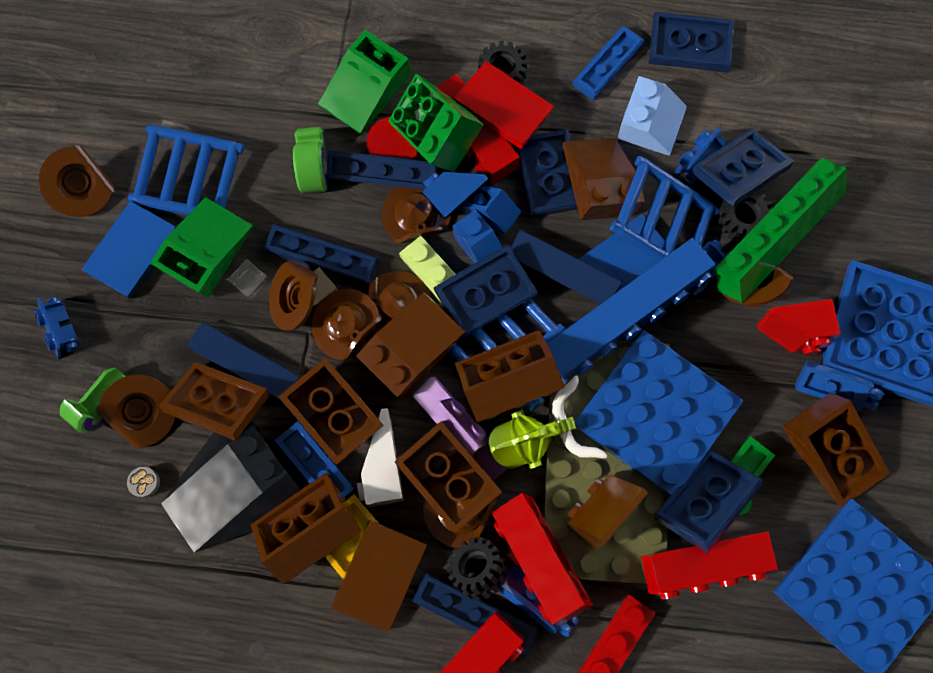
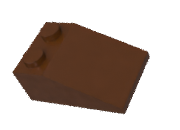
(599, 177)
(411, 345)
(331, 411)
(837, 448)
(448, 477)
(605, 509)

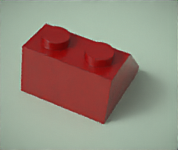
(802, 326)

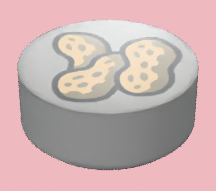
(143, 482)

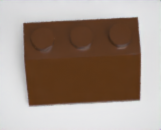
(509, 376)
(304, 529)

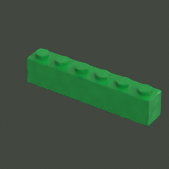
(781, 230)

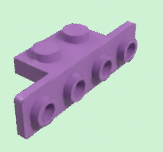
(444, 408)

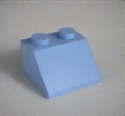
(652, 116)

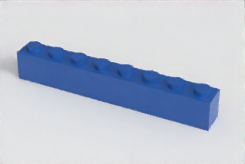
(628, 310)

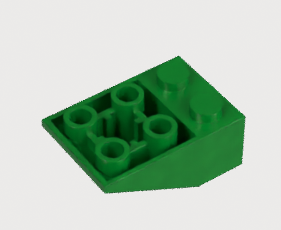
(365, 81)
(435, 124)
(202, 246)

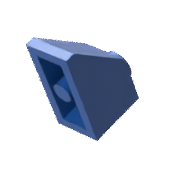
(451, 189)
(493, 206)
(476, 236)

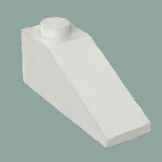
(380, 474)

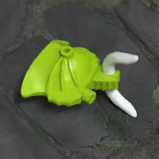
(527, 439)

